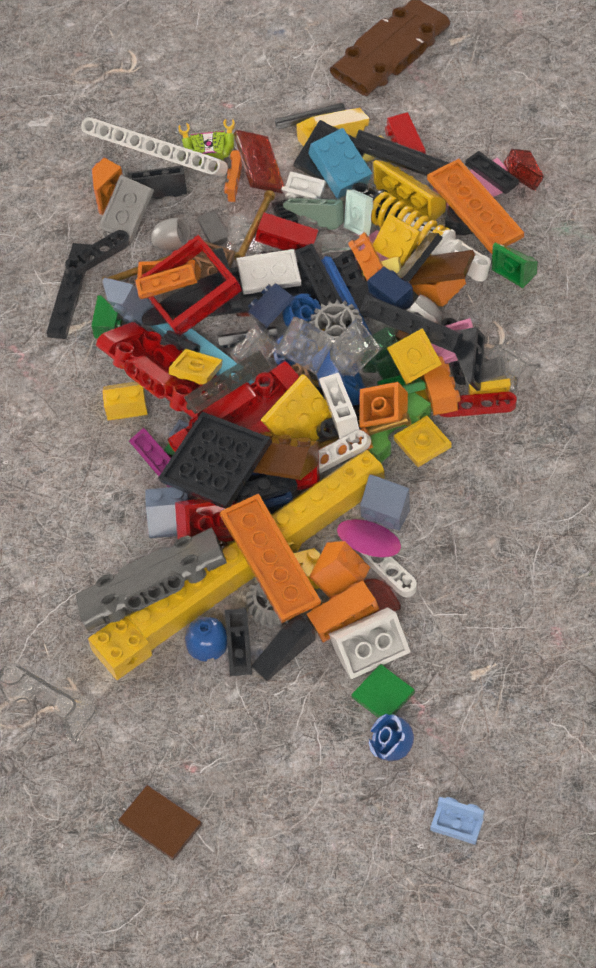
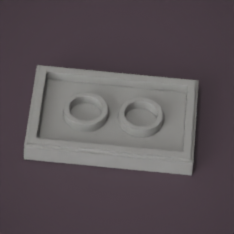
(126, 207)

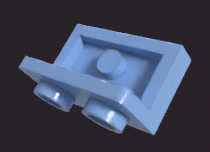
(458, 820)

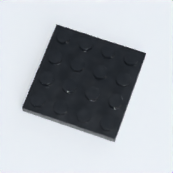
(215, 460)

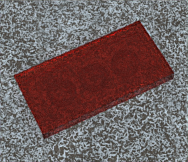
(259, 161)

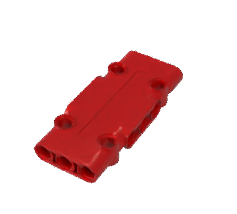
(148, 363)
(248, 402)

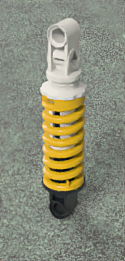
(387, 204)

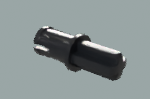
(181, 342)

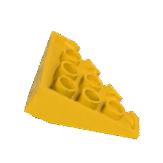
(350, 120)

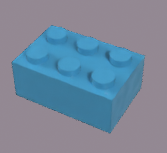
(339, 162)

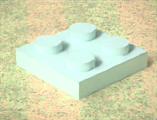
(358, 212)

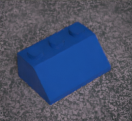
(351, 383)

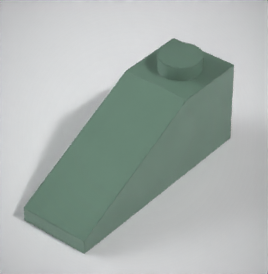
(326, 212)

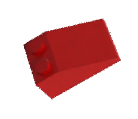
(199, 515)

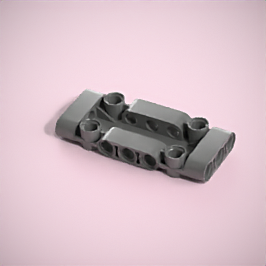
(184, 559)

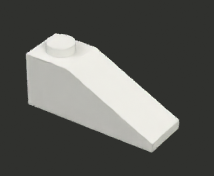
(339, 405)

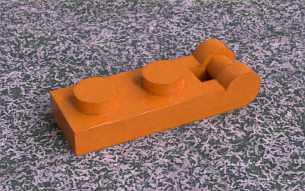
(233, 176)
(367, 257)

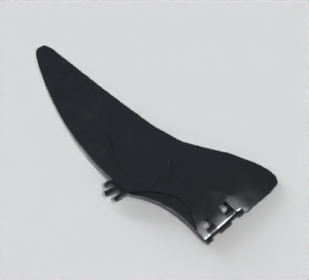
(189, 295)

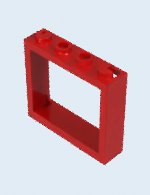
(208, 303)

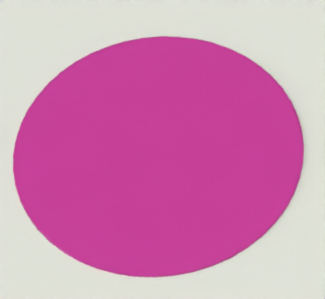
(369, 538)

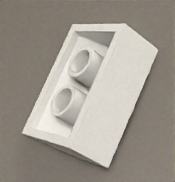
(370, 642)

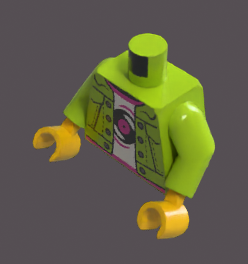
(214, 144)

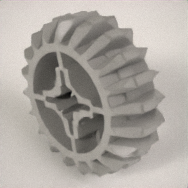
(334, 317)
(261, 614)

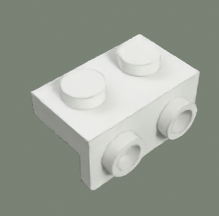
(303, 187)

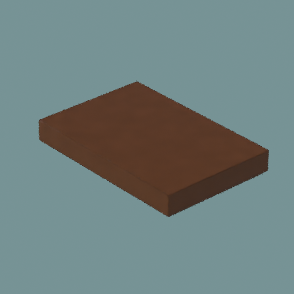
(444, 267)
(160, 822)

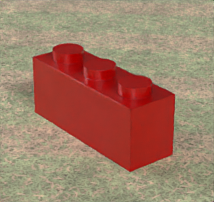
(403, 132)
(284, 233)

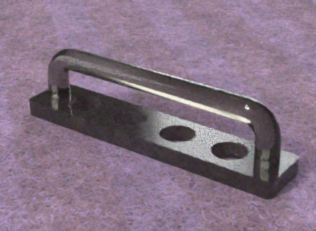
(197, 401)

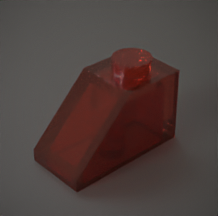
(524, 167)

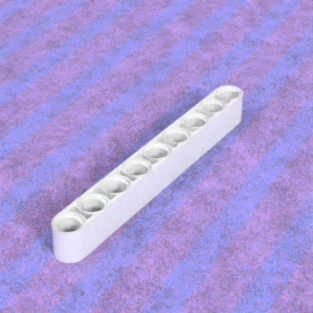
(161, 147)

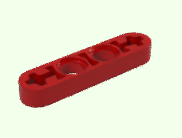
(478, 409)

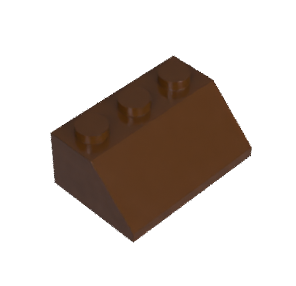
(289, 457)

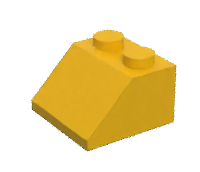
(124, 400)

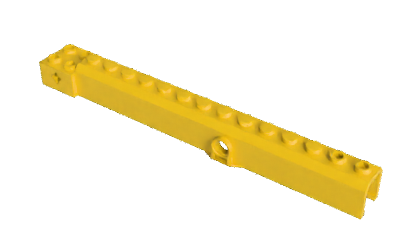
(129, 641)

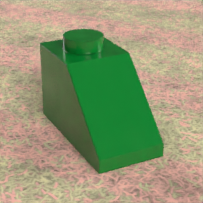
(104, 317)

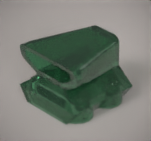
(383, 362)

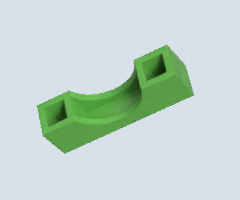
(417, 409)

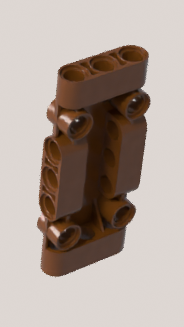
(389, 47)

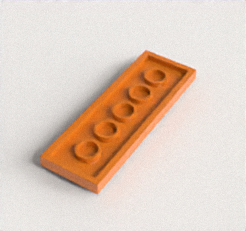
(475, 205)
(270, 558)

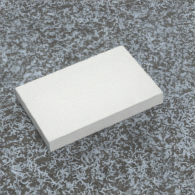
(268, 268)

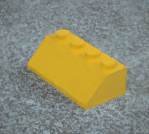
(408, 189)

